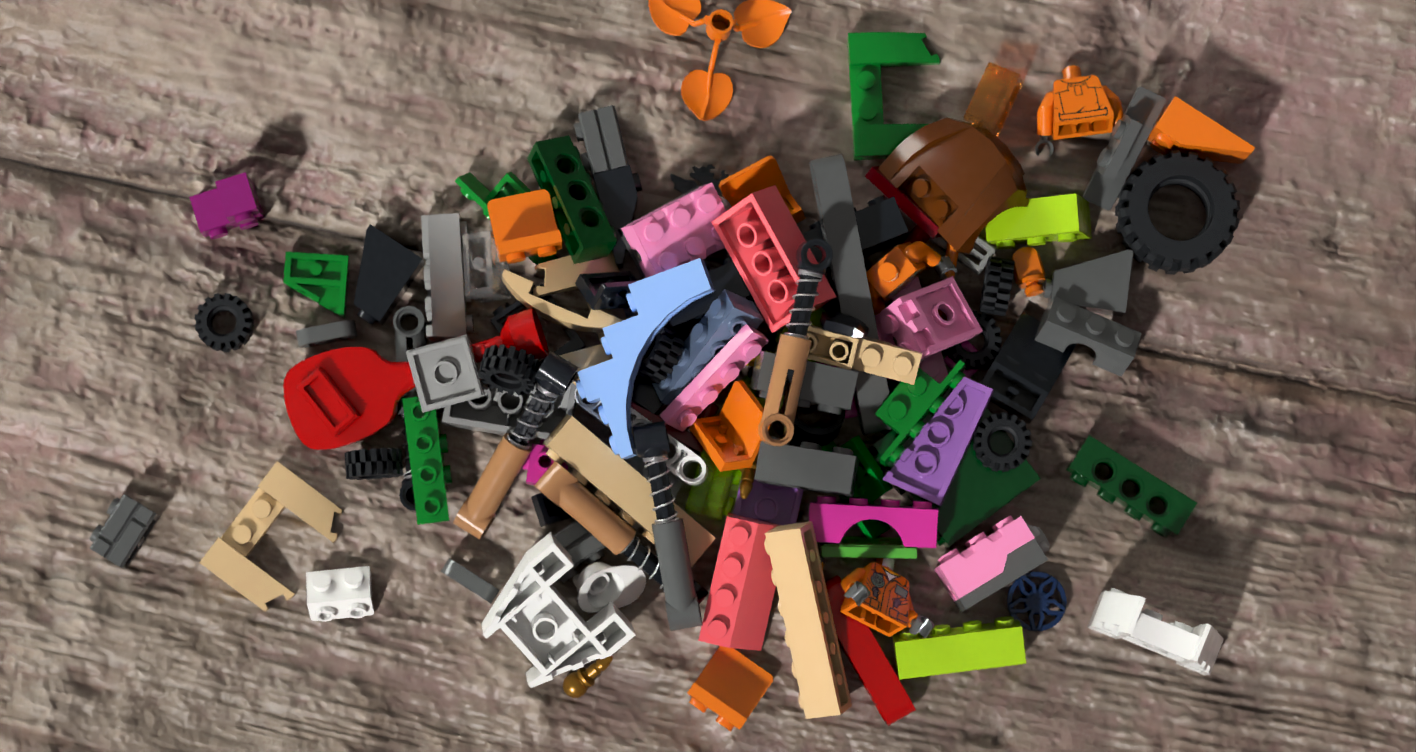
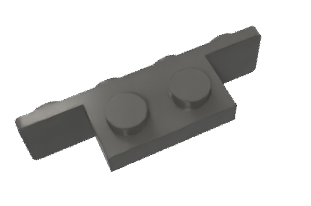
(1124, 148)

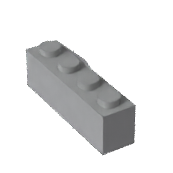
(445, 277)
(499, 412)

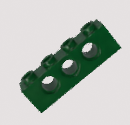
(573, 199)
(1176, 504)

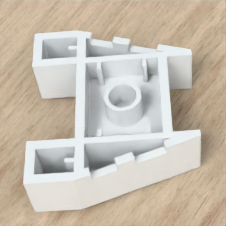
(1122, 617)
(544, 621)

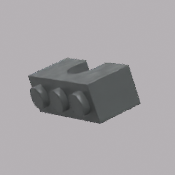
(1070, 324)

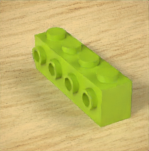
(959, 648)

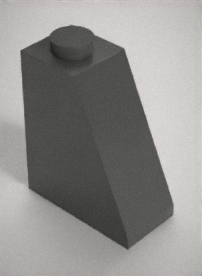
(1095, 284)

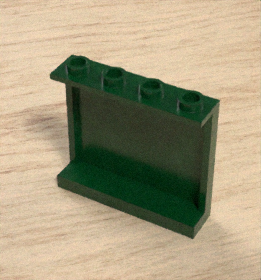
(975, 489)

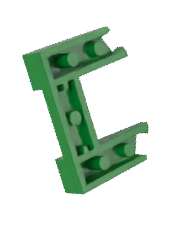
(865, 58)

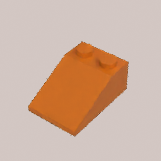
(1190, 130)

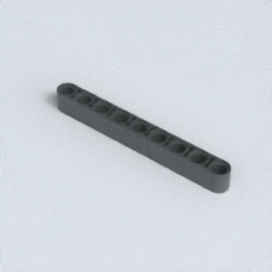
(848, 275)

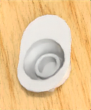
(602, 583)

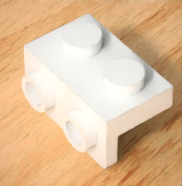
(339, 593)

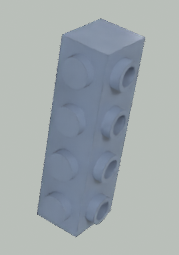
(706, 340)

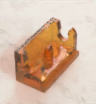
(994, 98)

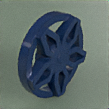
(1037, 601)

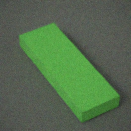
(861, 548)

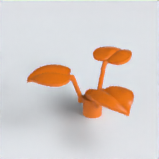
(761, 27)

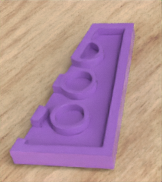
(937, 452)

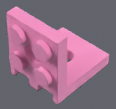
(917, 324)

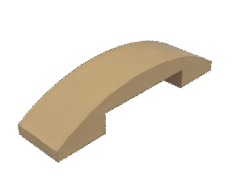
(522, 288)

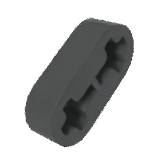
(326, 333)
(470, 580)

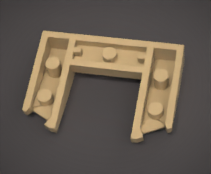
(561, 277)
(276, 492)

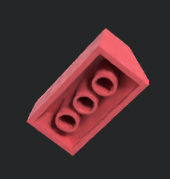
(764, 248)
(740, 587)

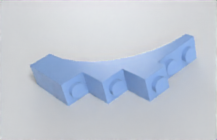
(613, 381)

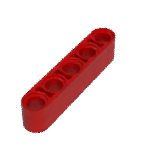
(868, 660)

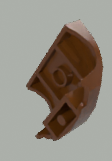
(957, 178)

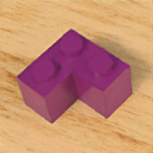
(227, 207)

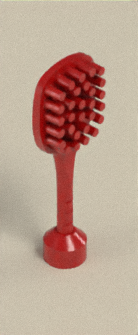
(378, 385)

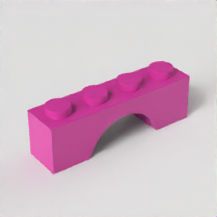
(915, 524)

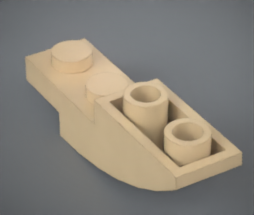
(864, 355)

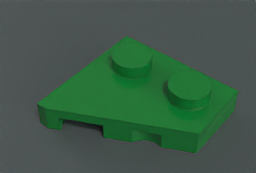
(319, 278)

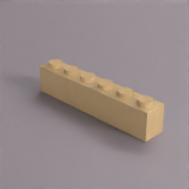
(616, 482)
(808, 620)

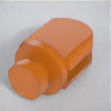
(1029, 271)

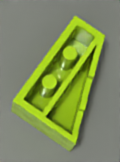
(1042, 221)

